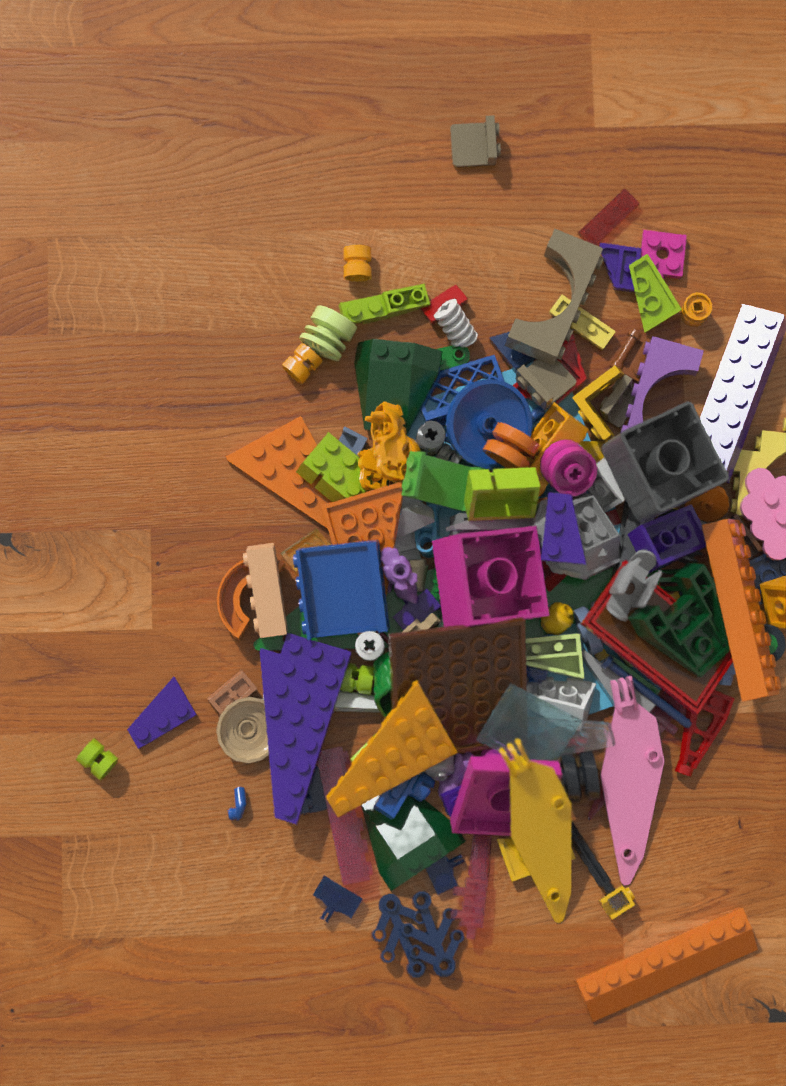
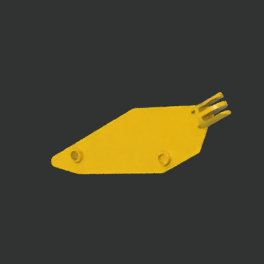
(541, 827)

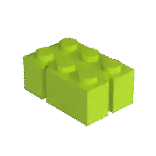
(338, 468)
(501, 494)

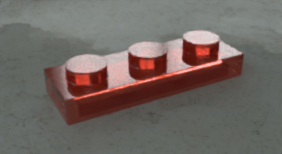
(609, 218)

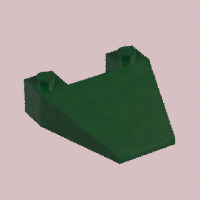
(691, 627)

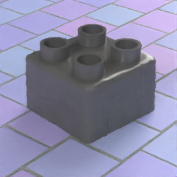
(664, 462)

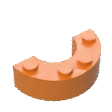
(230, 595)

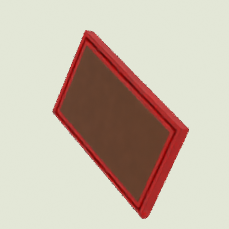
(662, 670)

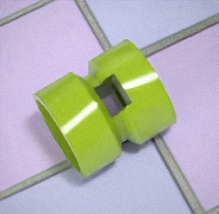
(364, 682)
(91, 754)

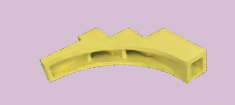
(770, 447)

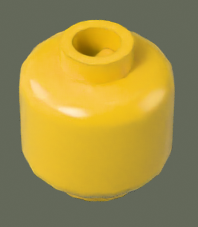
(559, 618)

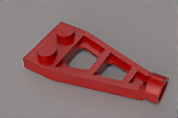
(719, 706)

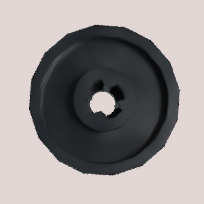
(583, 777)

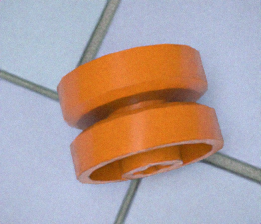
(510, 447)

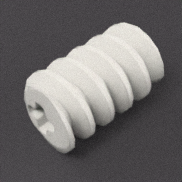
(455, 324)
(370, 637)

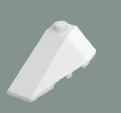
(570, 696)

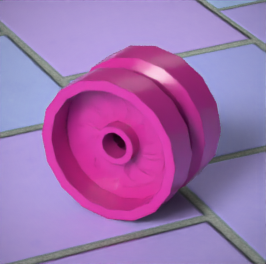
(568, 467)

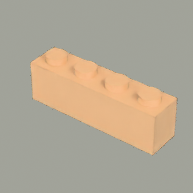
(267, 590)

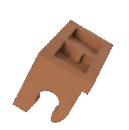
(235, 688)

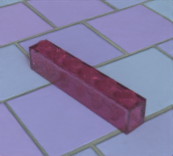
(346, 828)

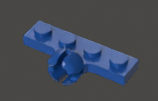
(391, 800)

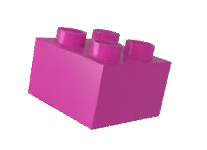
(490, 576)

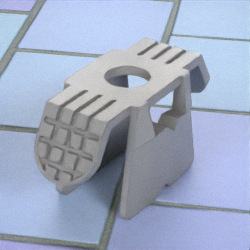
(634, 572)

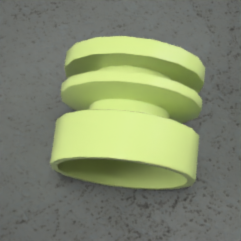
(328, 333)

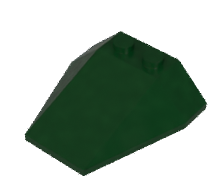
(396, 375)
(410, 840)

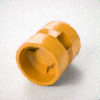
(357, 262)
(696, 309)
(302, 363)

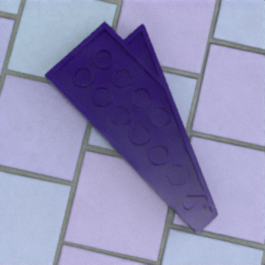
(299, 705)

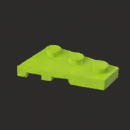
(652, 293)

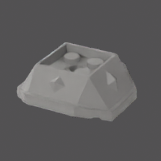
(597, 534)

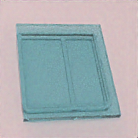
(536, 723)

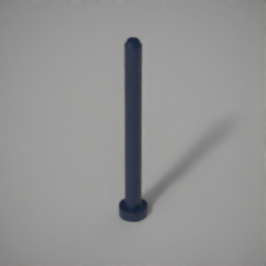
(645, 691)

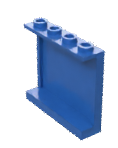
(341, 589)

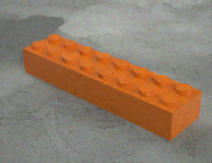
(741, 609)

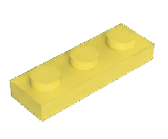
(587, 325)

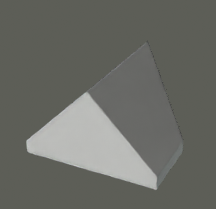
(413, 516)

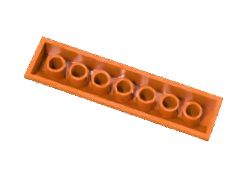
(666, 964)

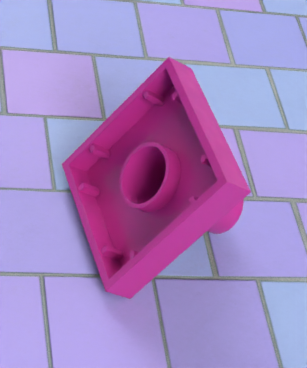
(484, 795)

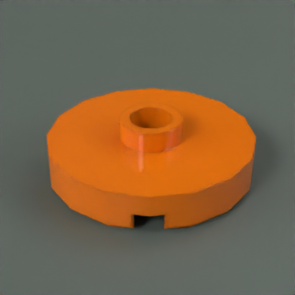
(711, 504)

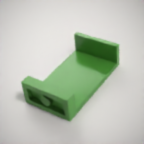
(436, 480)

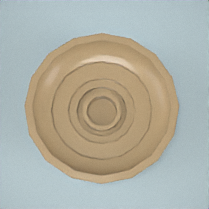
(244, 730)

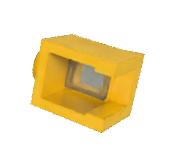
(617, 902)

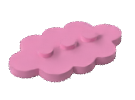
(766, 511)

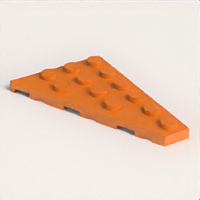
(274, 465)
(366, 518)

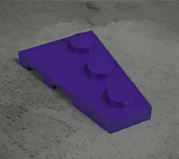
(561, 532)
(162, 715)

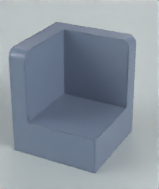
(353, 440)

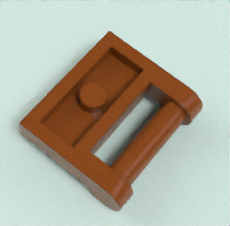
(634, 336)

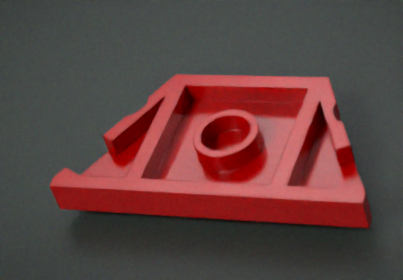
(572, 362)

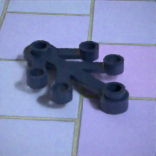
(395, 935)
(433, 938)

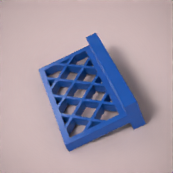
(440, 413)

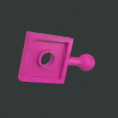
(673, 244)

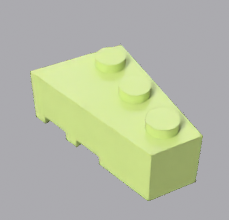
(556, 655)

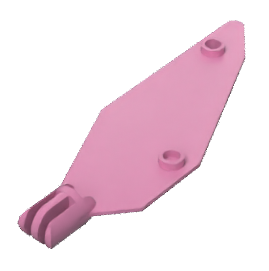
(631, 777)

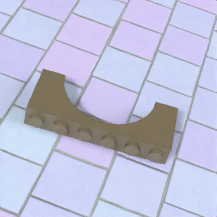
(545, 338)

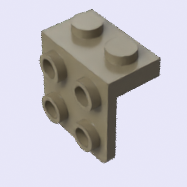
(475, 143)
(545, 382)

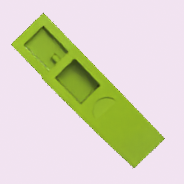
(386, 305)

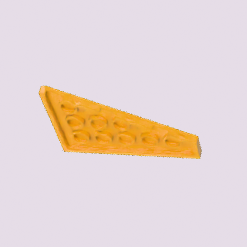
(402, 748)

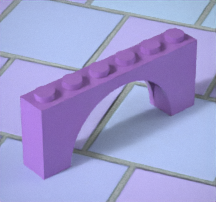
(661, 361)

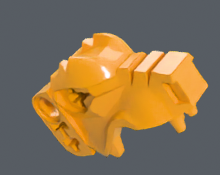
(389, 450)

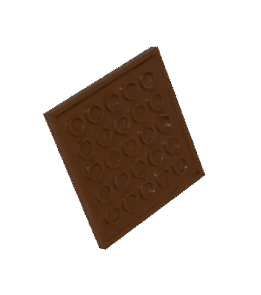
(460, 672)

